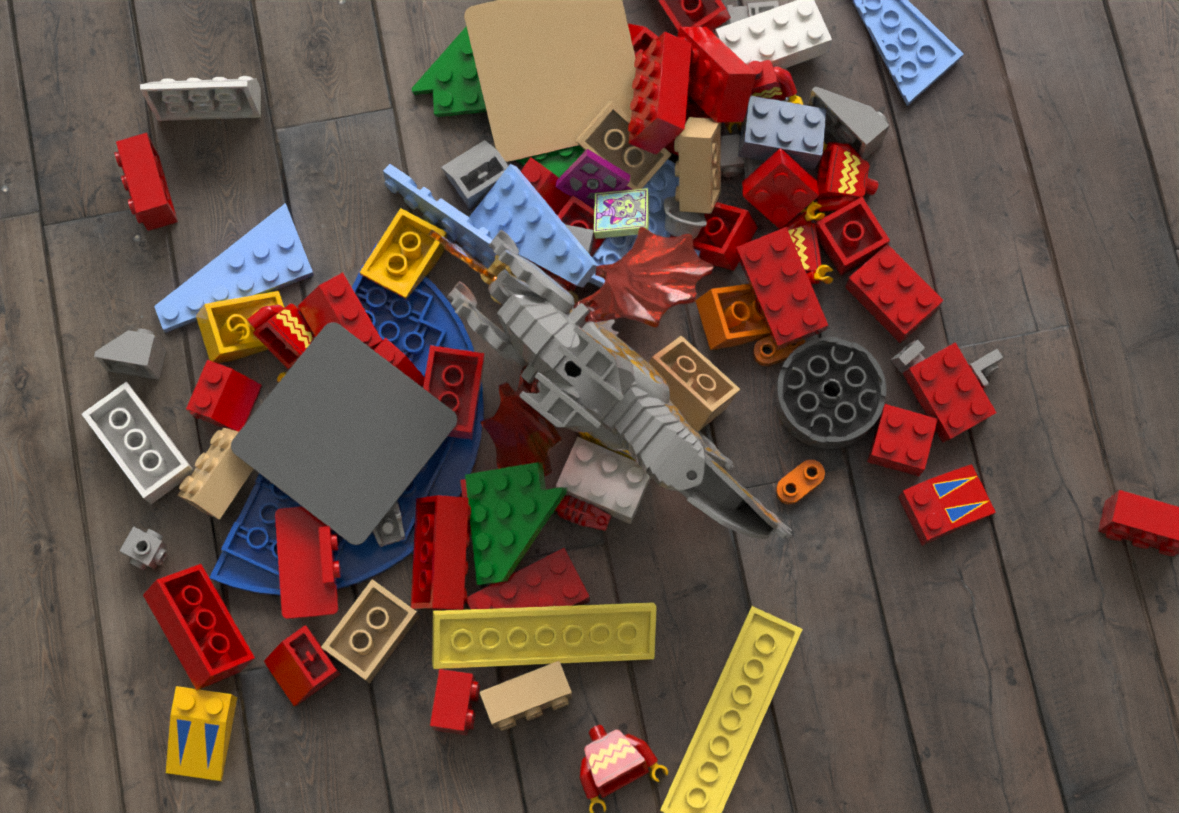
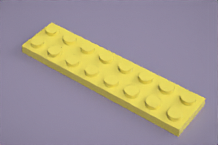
(543, 635)
(732, 715)

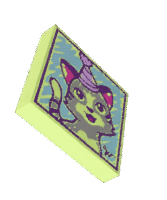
(621, 213)

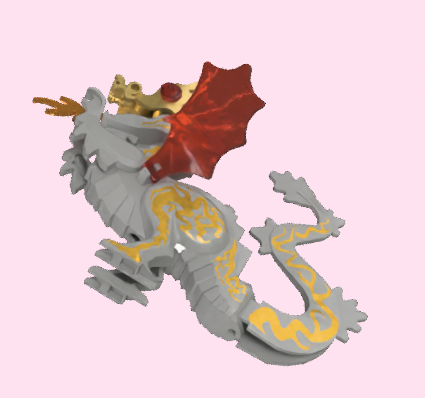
(595, 381)

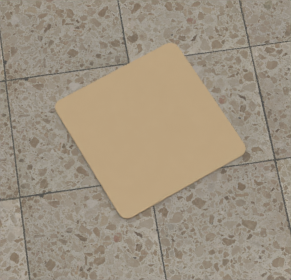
(549, 69)

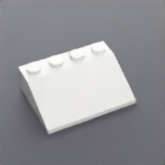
(204, 98)

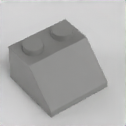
(133, 354)

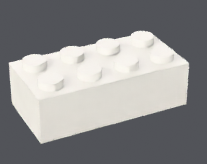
(780, 35)
(138, 443)

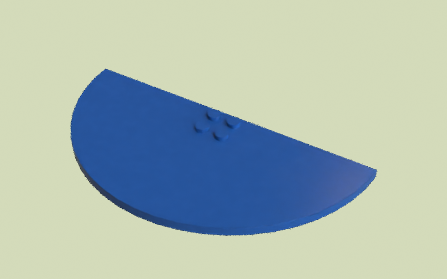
(412, 325)

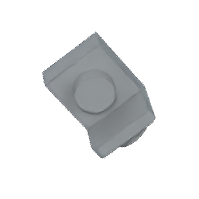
(908, 356)
(986, 366)

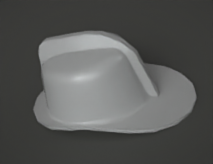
(682, 223)

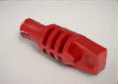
(582, 513)

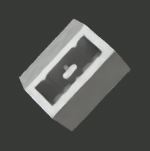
(475, 172)

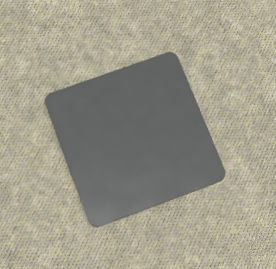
(344, 433)

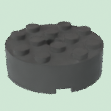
(823, 419)

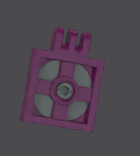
(592, 175)

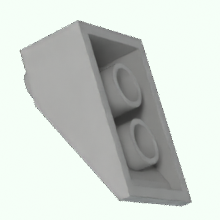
(851, 121)

